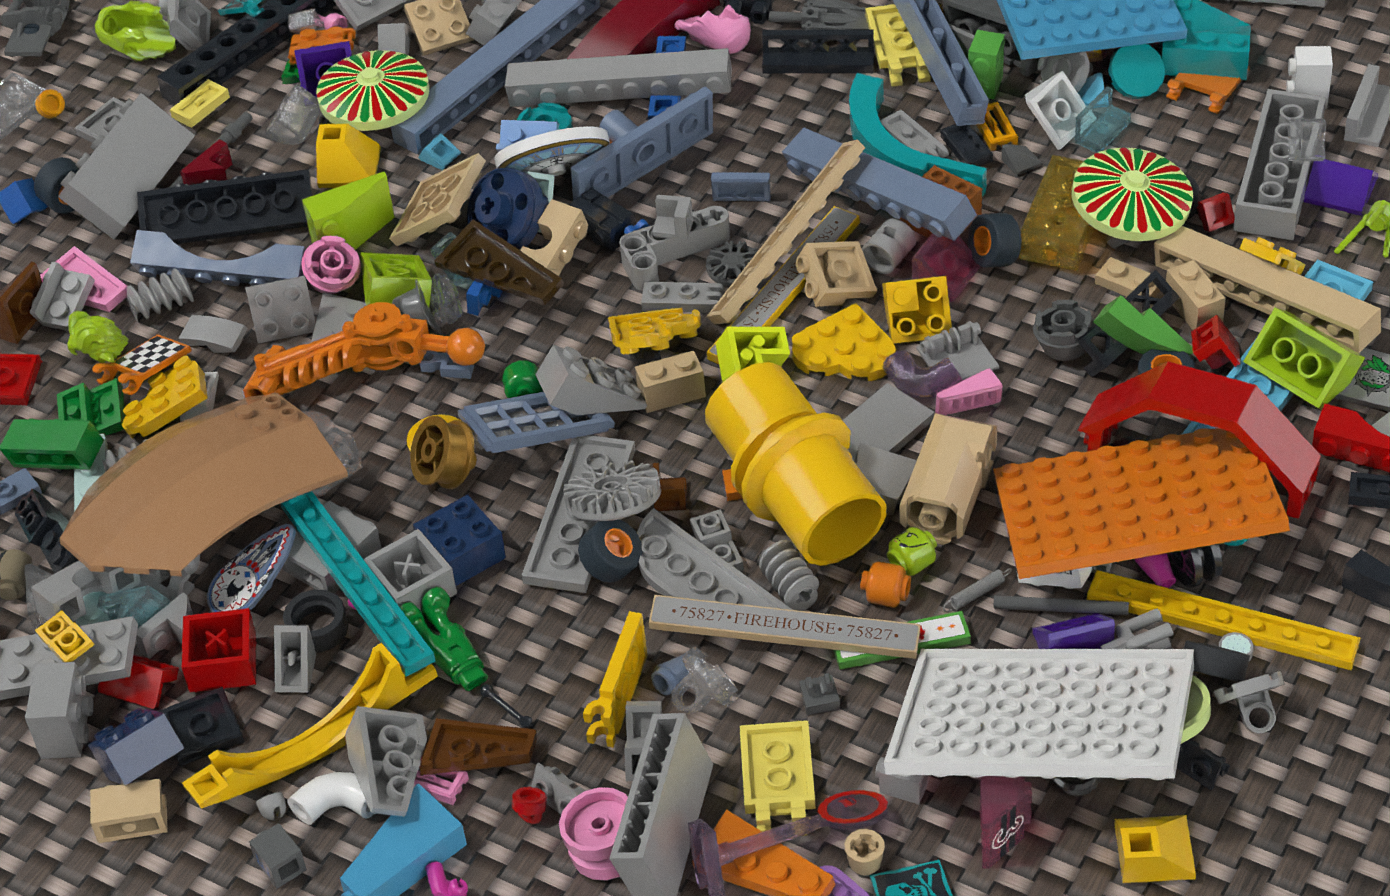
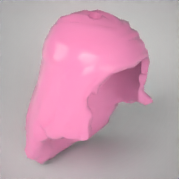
(718, 32)

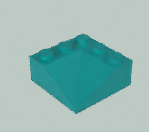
(1213, 43)

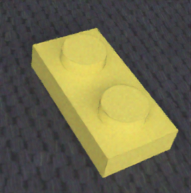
(199, 103)

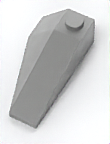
(386, 756)

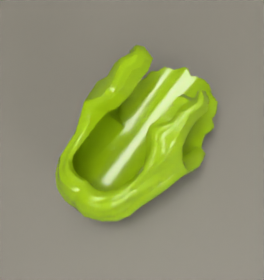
(135, 30)

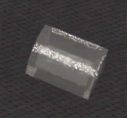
(294, 117)

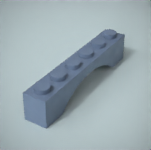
(158, 254)

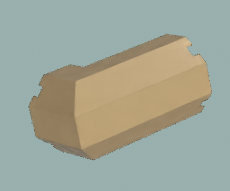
(948, 476)

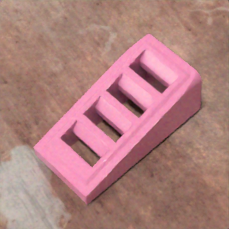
(972, 393)

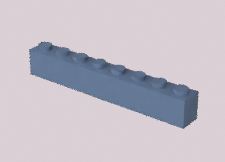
(885, 186)

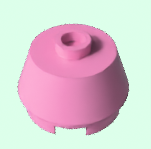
(331, 265)

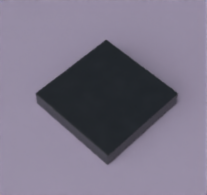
(204, 725)

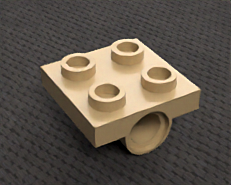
(438, 24)

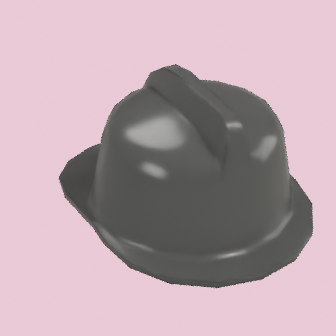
(415, 306)

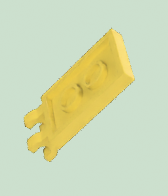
(894, 44)
(777, 771)

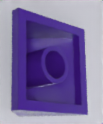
(316, 60)
(1340, 186)
(1076, 633)

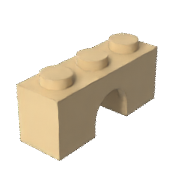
(564, 228)

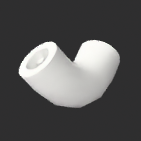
(326, 793)

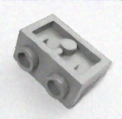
(60, 296)

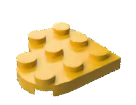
(652, 328)
(843, 344)
(167, 398)

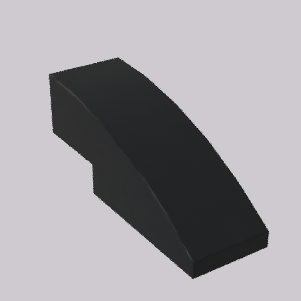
(1368, 578)

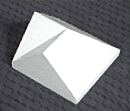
(1056, 108)

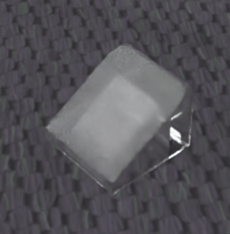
(304, 20)

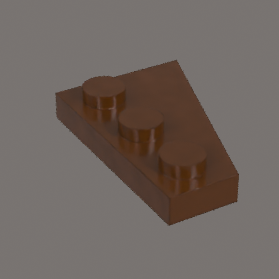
(474, 746)

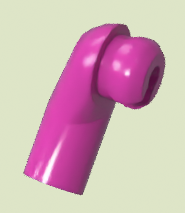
(440, 885)

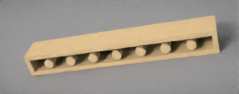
(1271, 286)

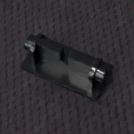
(1201, 763)

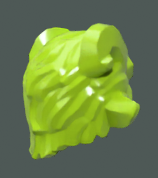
(95, 337)

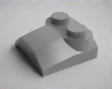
(187, 21)

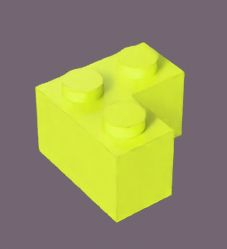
(750, 345)

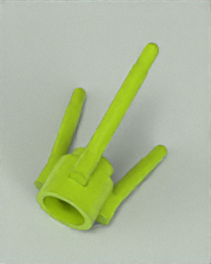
(1377, 220)

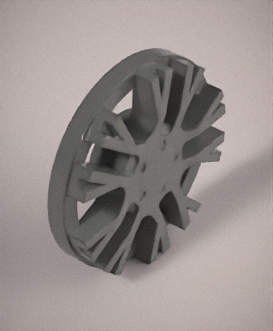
(728, 263)

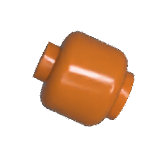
(886, 584)

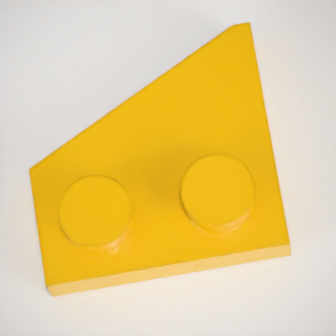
(1265, 251)

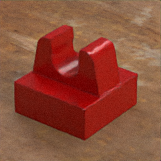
(1216, 212)

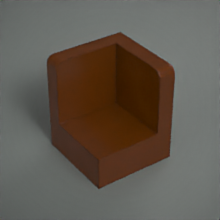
(673, 493)

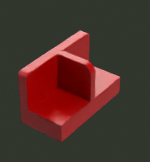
(1215, 344)

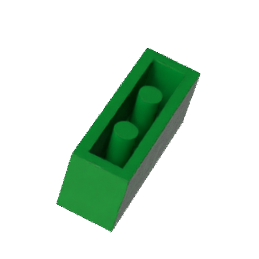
(51, 444)

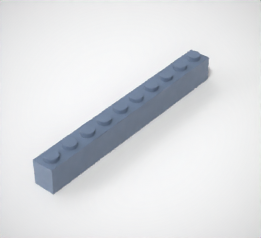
(487, 69)

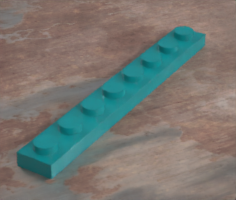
(358, 582)

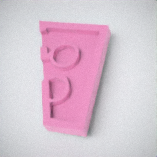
(106, 290)

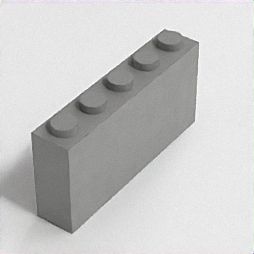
(124, 162)
(661, 802)

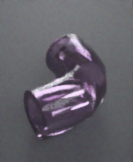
(920, 381)

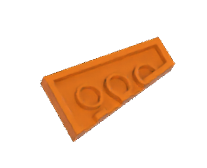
(771, 869)

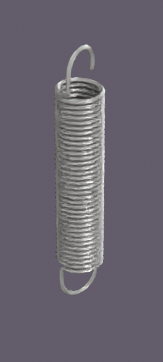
(977, 589)

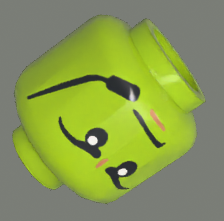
(912, 550)

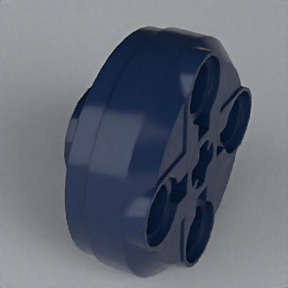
(508, 205)

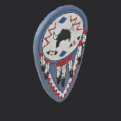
(251, 571)

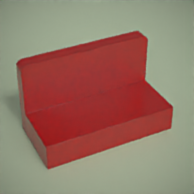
(144, 683)

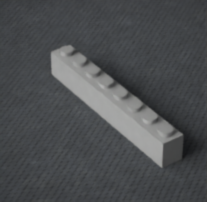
(618, 77)

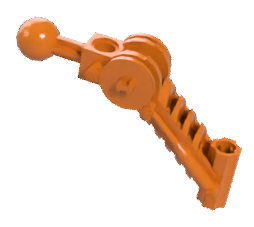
(375, 340)

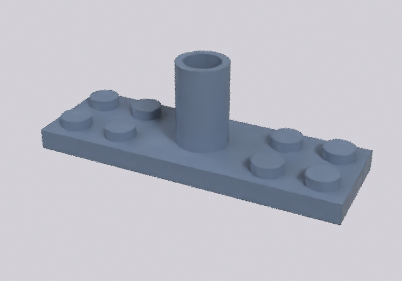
(644, 147)

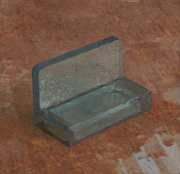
(1100, 122)

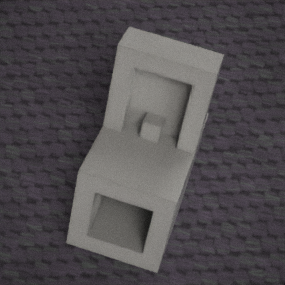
(637, 724)

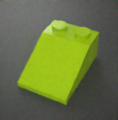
(350, 210)
(392, 275)

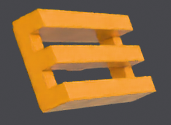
(999, 139)

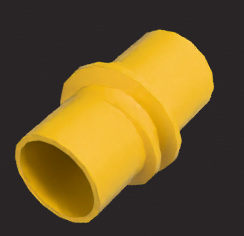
(794, 464)

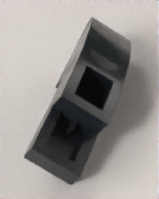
(43, 527)

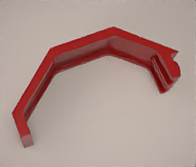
(1216, 403)

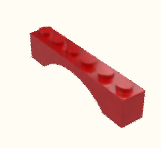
(1349, 437)

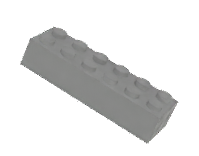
(1271, 184)

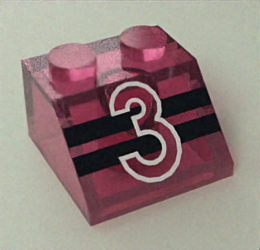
(1003, 812)

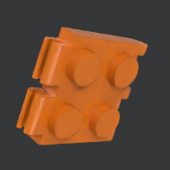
(313, 38)

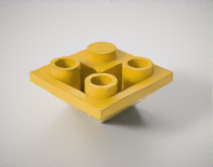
(344, 155)
(916, 308)
(1154, 849)

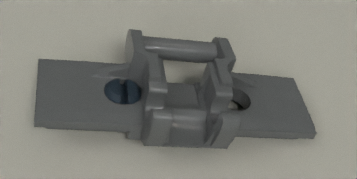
(32, 25)

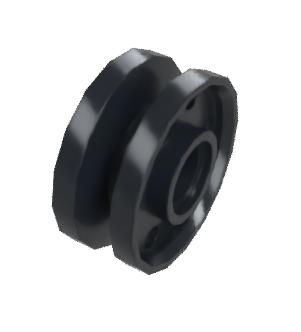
(1196, 563)

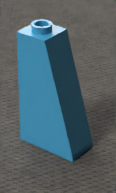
(404, 848)

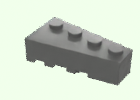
(987, 16)

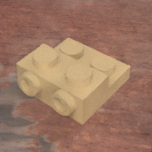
(835, 272)

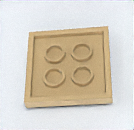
(438, 200)

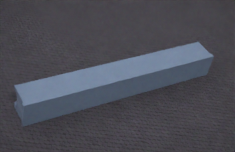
(945, 60)

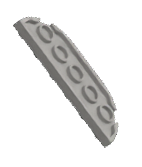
(687, 569)

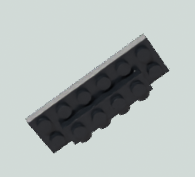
(227, 206)

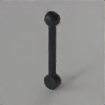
(524, 721)

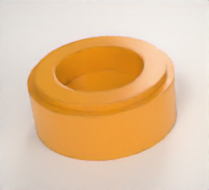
(50, 103)

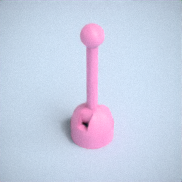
(334, 20)

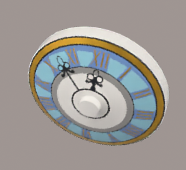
(553, 150)

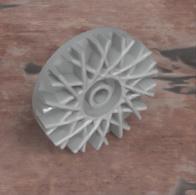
(613, 492)

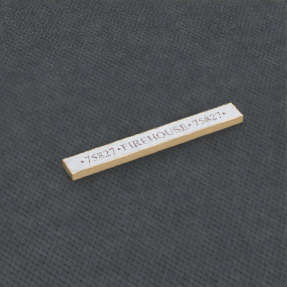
(785, 626)

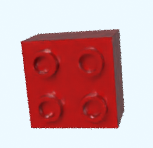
(219, 650)

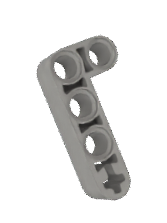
(643, 251)

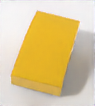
(64, 637)

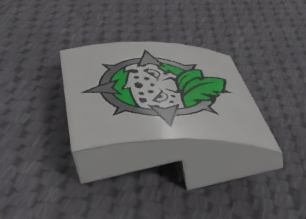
(1371, 382)

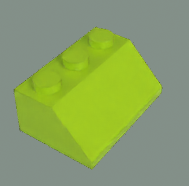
(1303, 358)

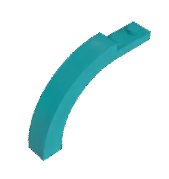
(865, 126)

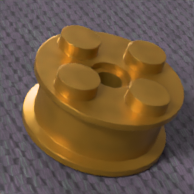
(442, 452)

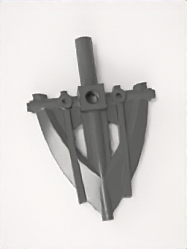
(824, 16)

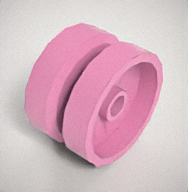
(590, 830)

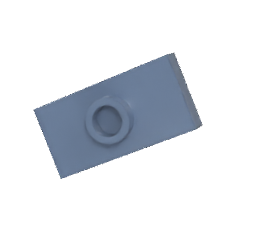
(740, 186)
(15, 488)

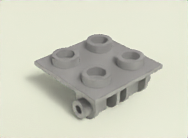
(281, 309)
(961, 347)

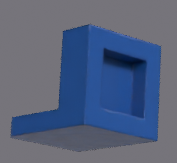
(20, 200)

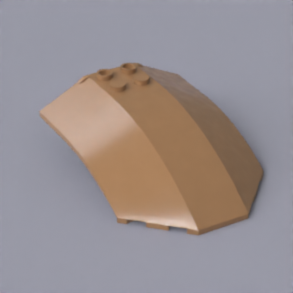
(198, 484)

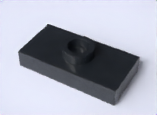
(966, 145)

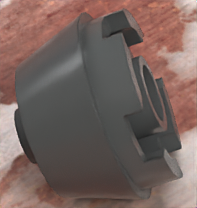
(1061, 329)

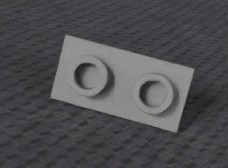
(556, 786)

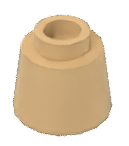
(864, 851)

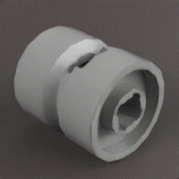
(889, 246)

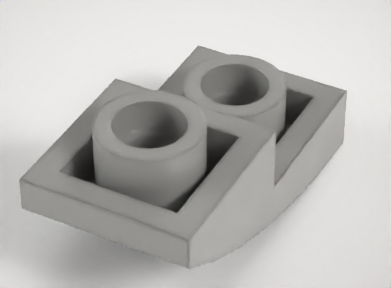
(216, 333)
(716, 535)

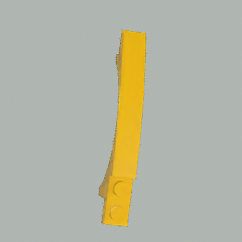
(234, 774)

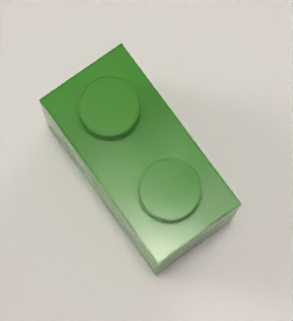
(987, 60)

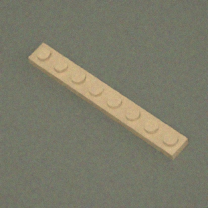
(780, 240)

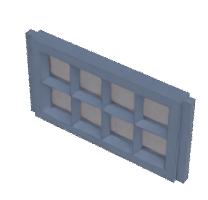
(528, 422)

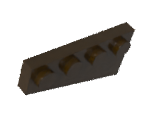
(496, 263)

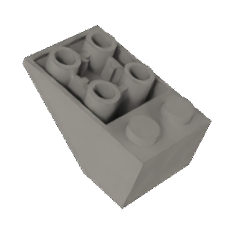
(587, 384)

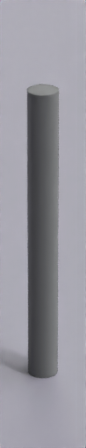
(1061, 605)

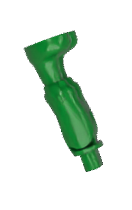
(451, 648)

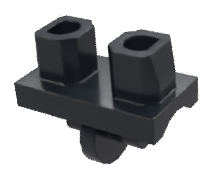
(755, 9)

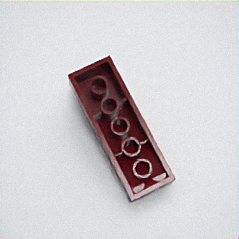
(635, 26)

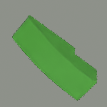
(1139, 330)

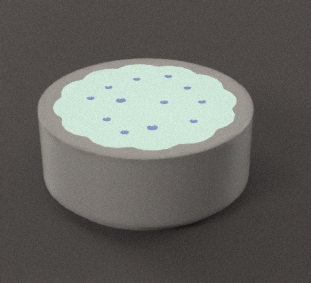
(1237, 642)

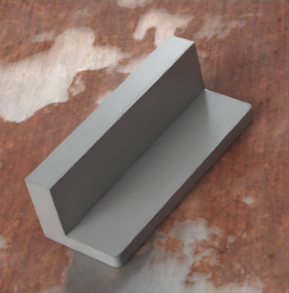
(1369, 110)

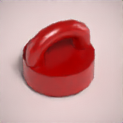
(529, 804)

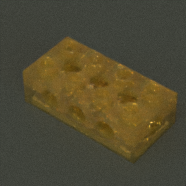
(1041, 236)

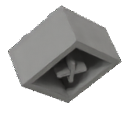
(411, 569)
(58, 710)

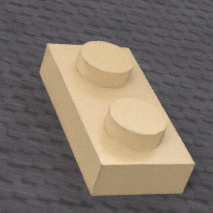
(1122, 278)

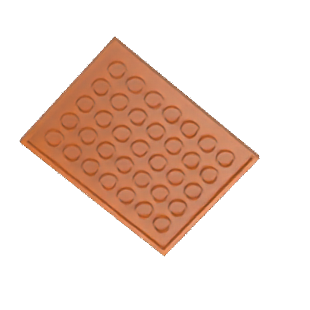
(1136, 501)

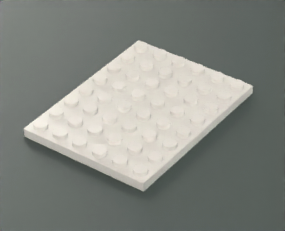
(1043, 713)

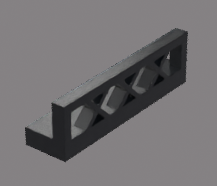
(817, 57)
(1114, 348)

